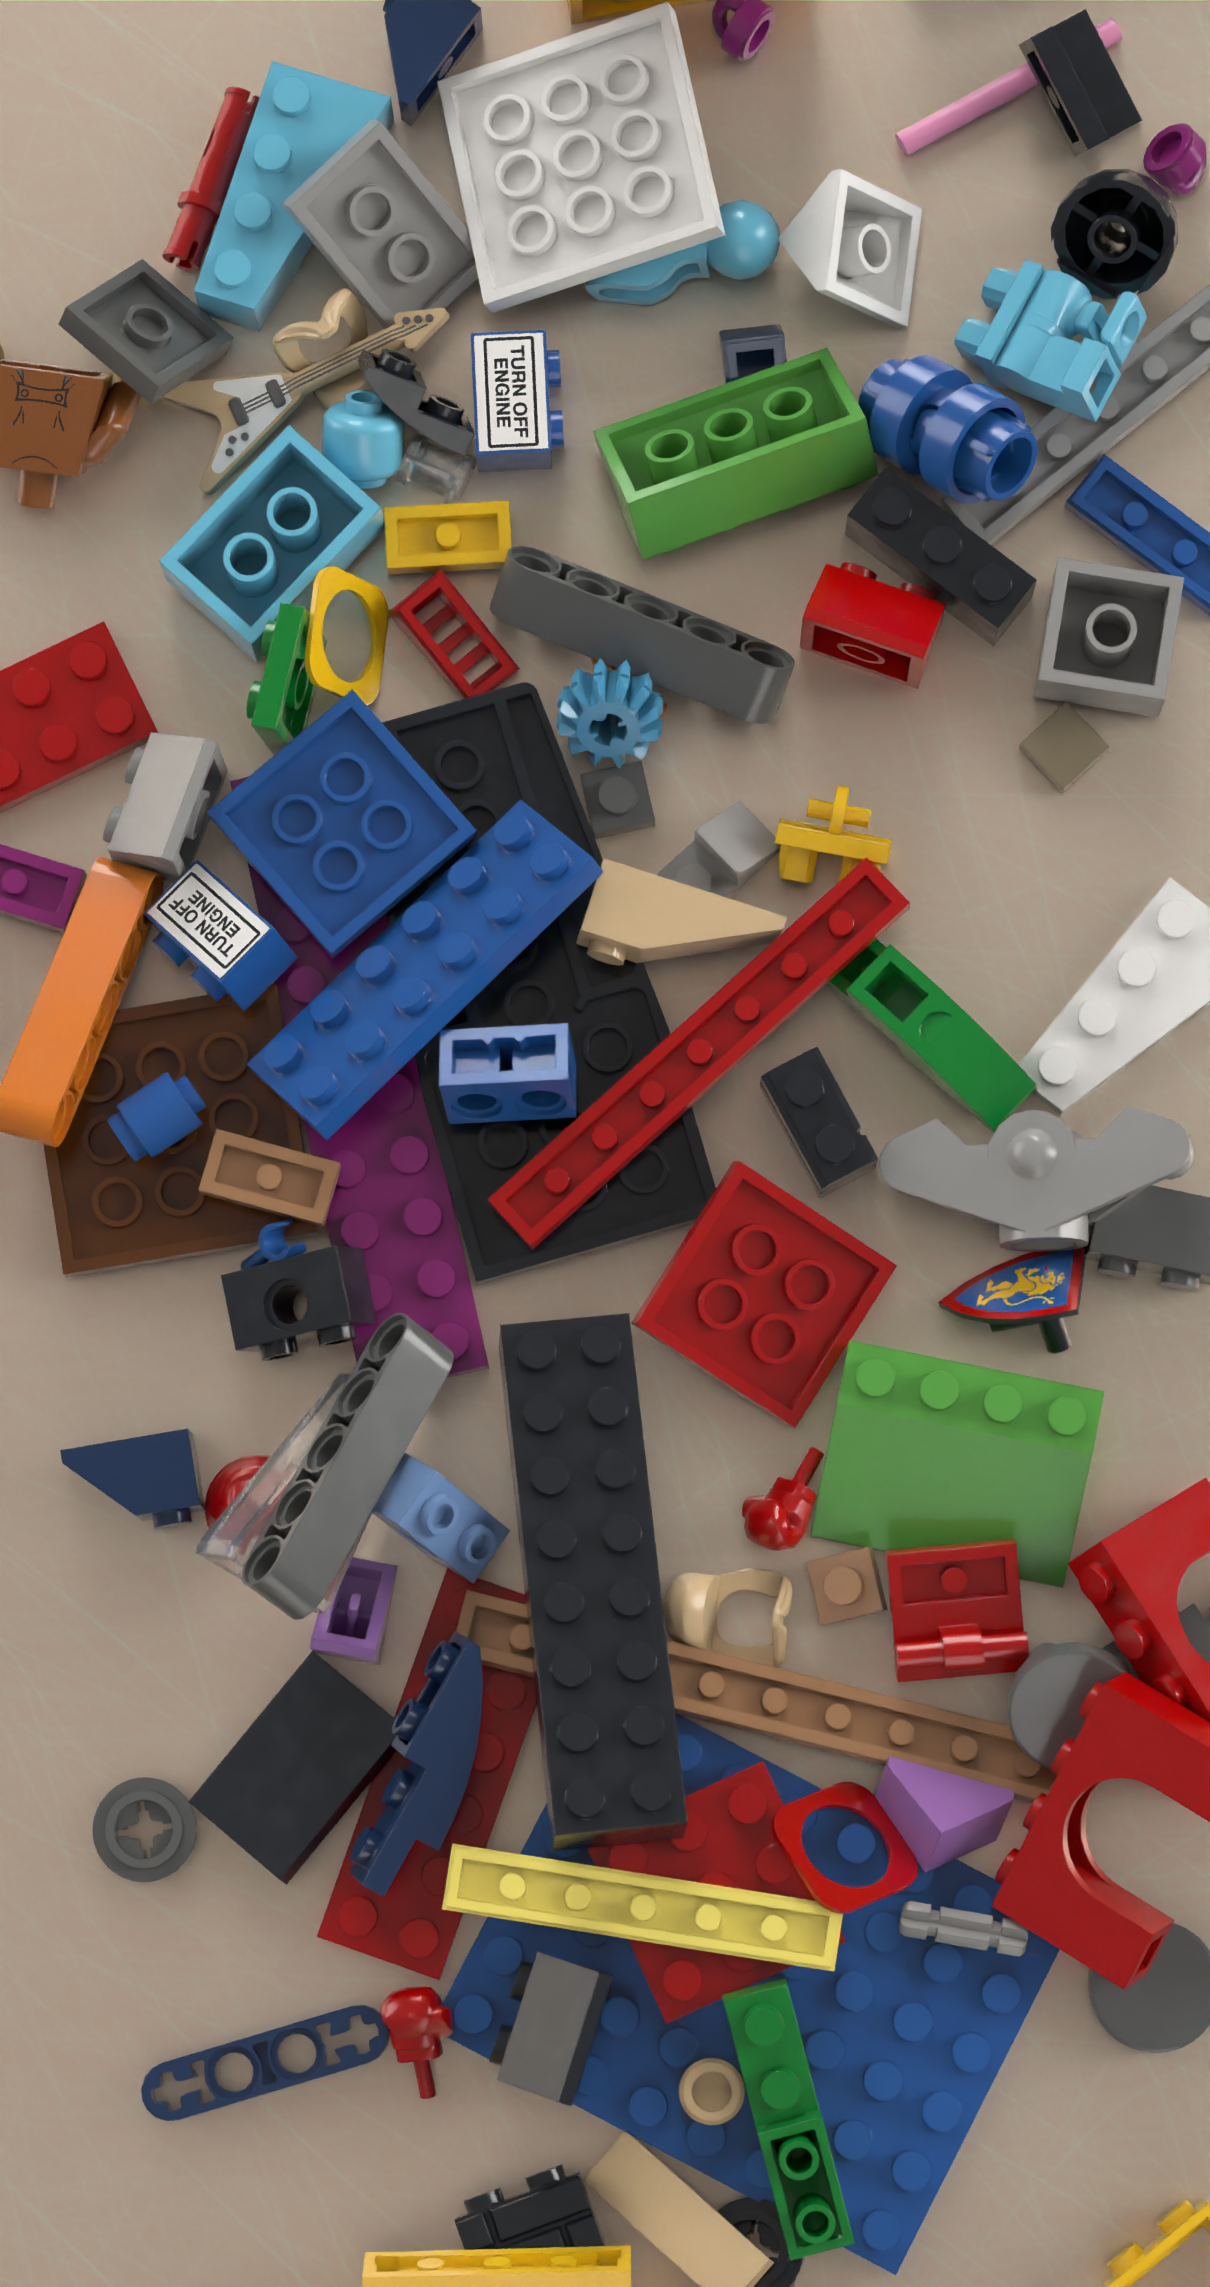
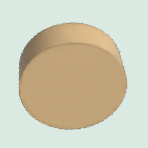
(711, 2091)

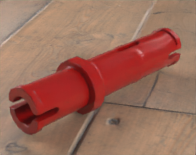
(208, 190)

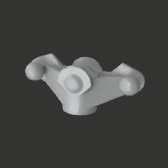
(1037, 1174)

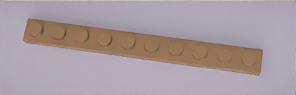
(795, 1706)

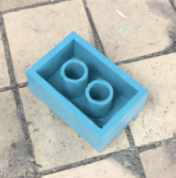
(271, 539)

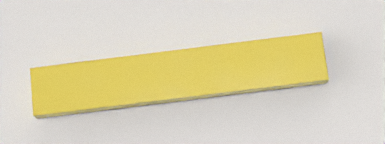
(641, 1907)

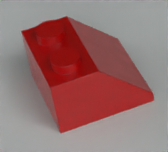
(872, 623)

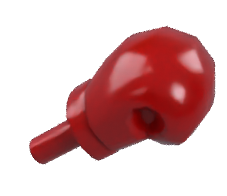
(782, 1515)
(416, 2028)

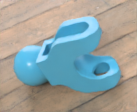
(743, 253)

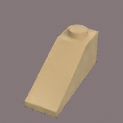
(656, 918)

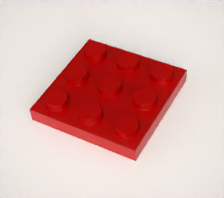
(764, 1294)
(726, 1846)

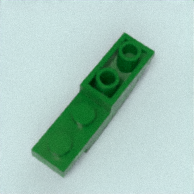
(934, 1033)
(788, 2119)

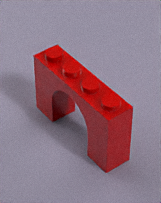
(1135, 1590)
(1053, 1878)

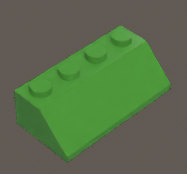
(737, 453)

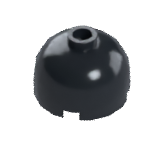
(1115, 232)

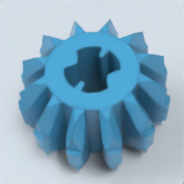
(609, 713)

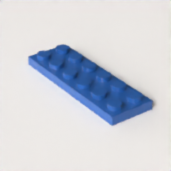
(424, 968)

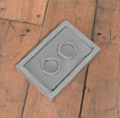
(384, 227)

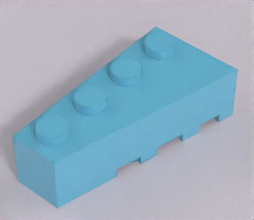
(256, 241)

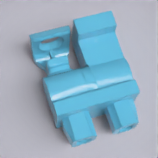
(1033, 333)

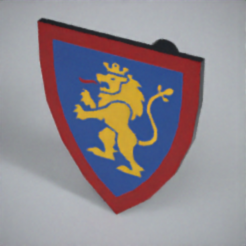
(1024, 1293)

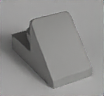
(724, 852)

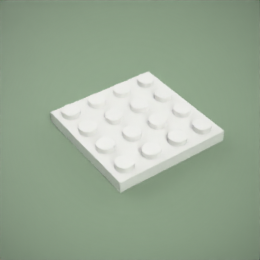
(580, 158)

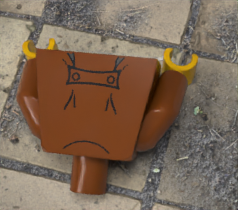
(58, 423)

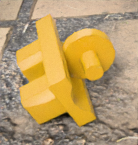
(804, 841)

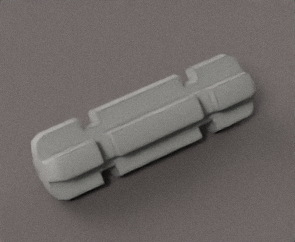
(963, 1928)

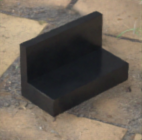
(1080, 82)

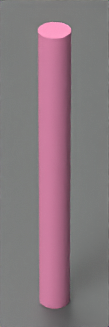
(983, 100)

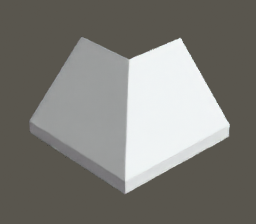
(858, 246)

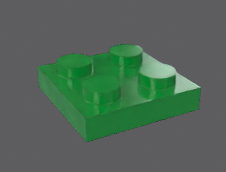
(285, 694)

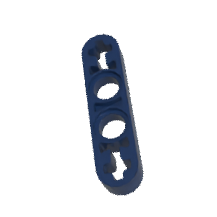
(268, 2070)

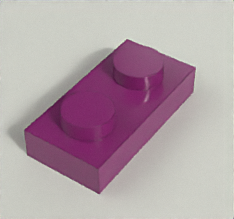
(38, 888)

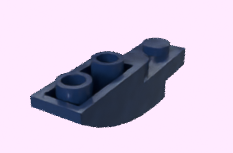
(441, 1741)

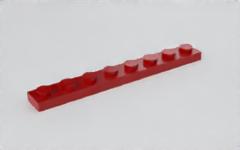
(699, 1053)

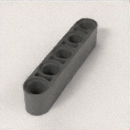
(655, 636)
(347, 1466)

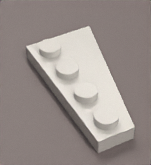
(1129, 1001)

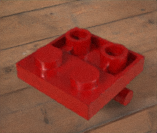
(956, 1610)

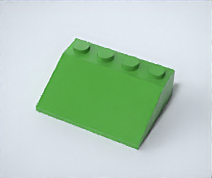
(956, 1457)

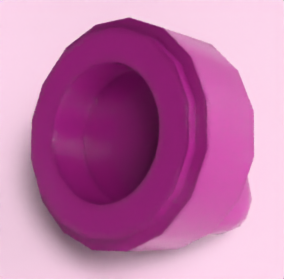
(746, 29)
(1176, 158)

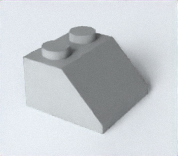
(167, 804)

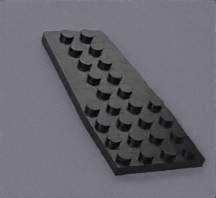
(486, 760)

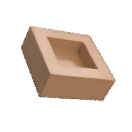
(846, 1586)

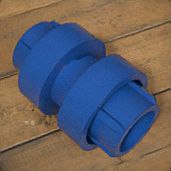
(948, 429)

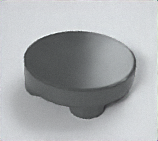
(1050, 1692)
(1164, 2006)

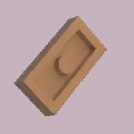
(269, 1178)

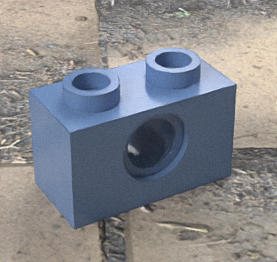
(439, 1519)

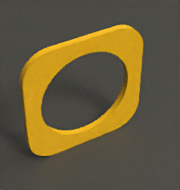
(326, 585)

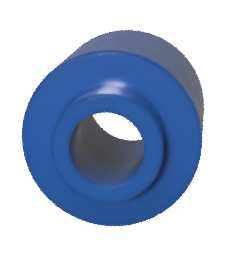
(157, 1116)

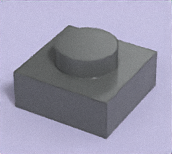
(617, 800)

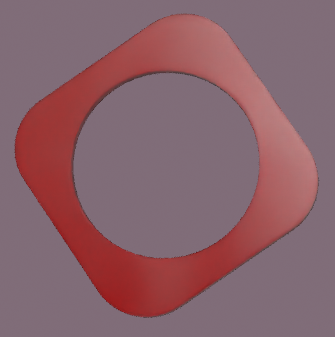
(837, 1898)

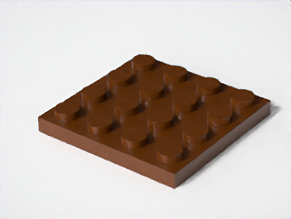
(151, 1210)

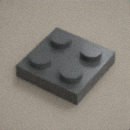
(146, 331)

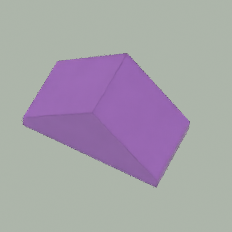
(358, 1613)
(941, 1811)

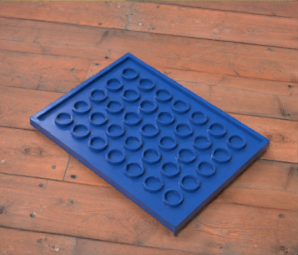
(891, 2038)

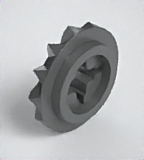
(121, 1810)

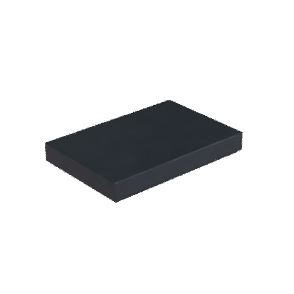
(298, 1768)

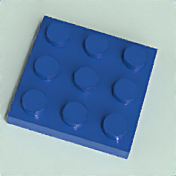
(342, 823)

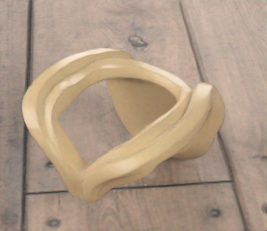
(288, 351)
(694, 1603)

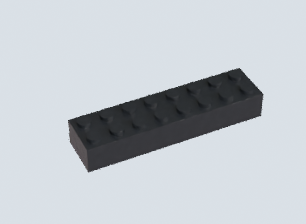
(591, 1583)

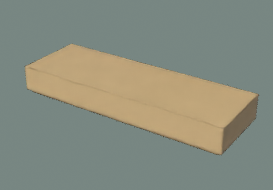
(675, 2217)

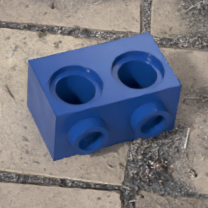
(507, 1073)

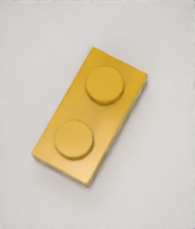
(447, 537)

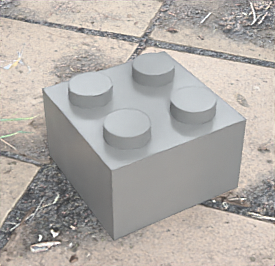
(1109, 637)

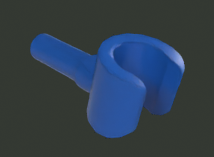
(273, 1245)

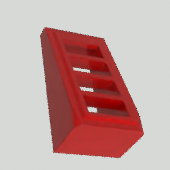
(455, 605)

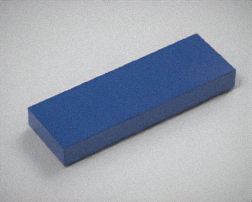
(1145, 527)

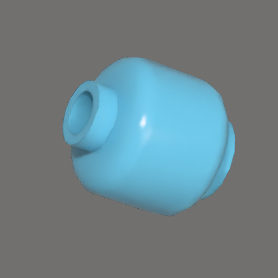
(363, 438)

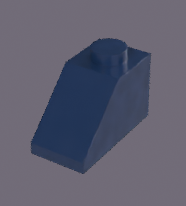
(426, 46)
(145, 1474)

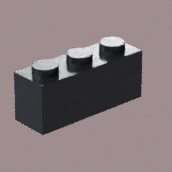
(941, 555)

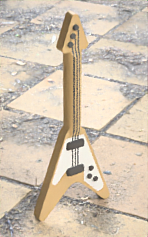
(259, 403)

